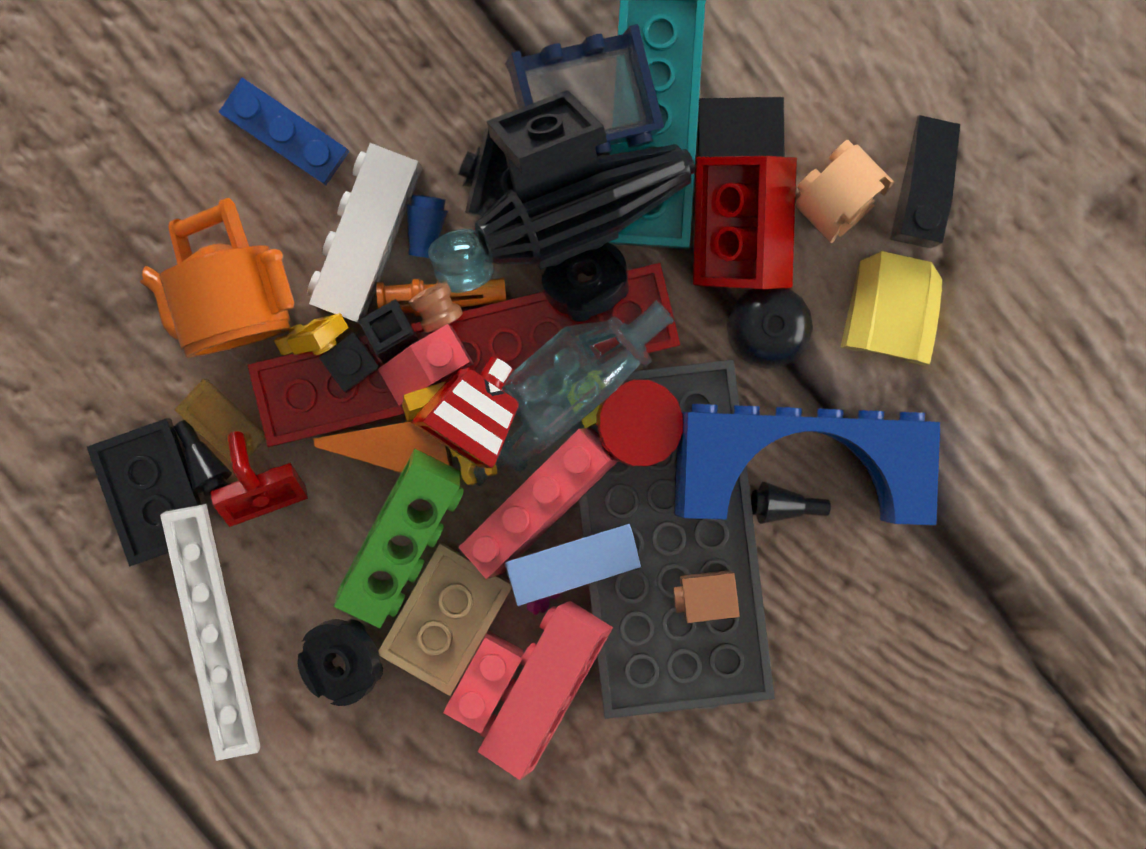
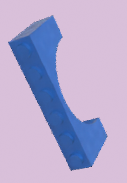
(896, 453)

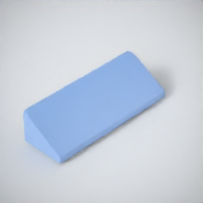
(573, 564)

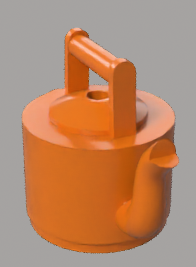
(222, 291)

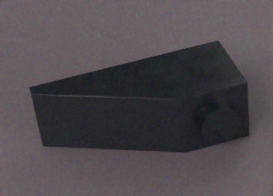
(927, 184)

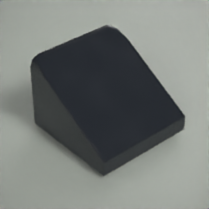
(388, 331)

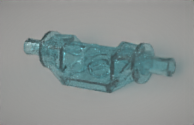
(571, 379)

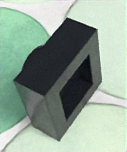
(349, 362)

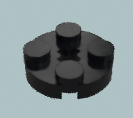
(591, 297)
(358, 652)

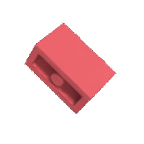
(484, 682)

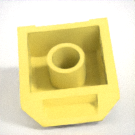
(894, 308)

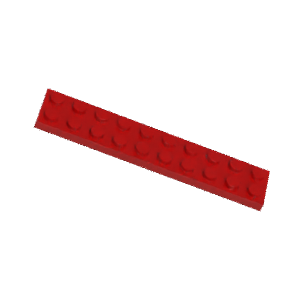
(303, 399)

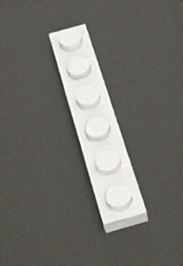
(210, 631)

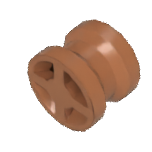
(435, 307)

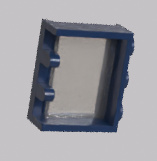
(604, 75)

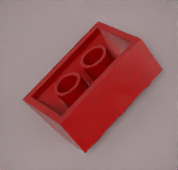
(744, 221)

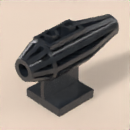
(563, 192)

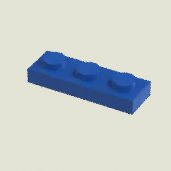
(284, 131)

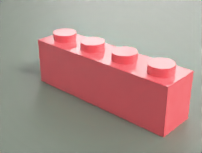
(538, 503)
(544, 688)

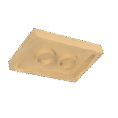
(444, 619)

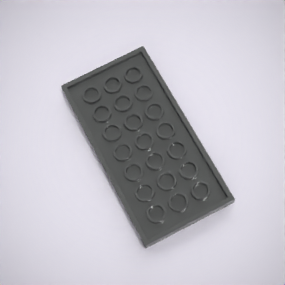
(652, 653)

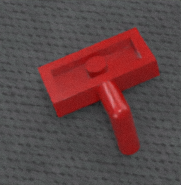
(254, 493)

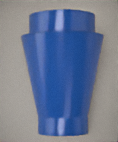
(425, 223)

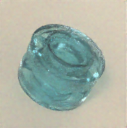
(460, 261)

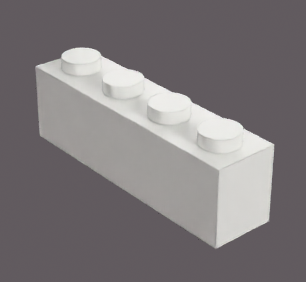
(365, 232)

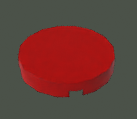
(640, 423)

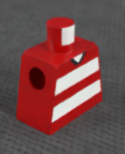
(472, 413)

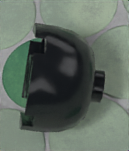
(769, 327)

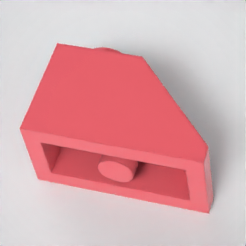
(425, 363)

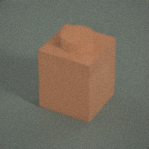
(707, 596)

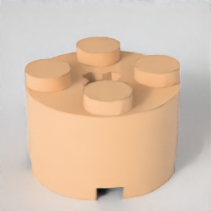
(842, 192)

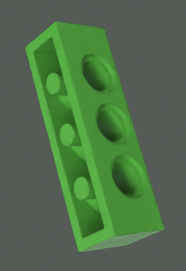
(421, 479)

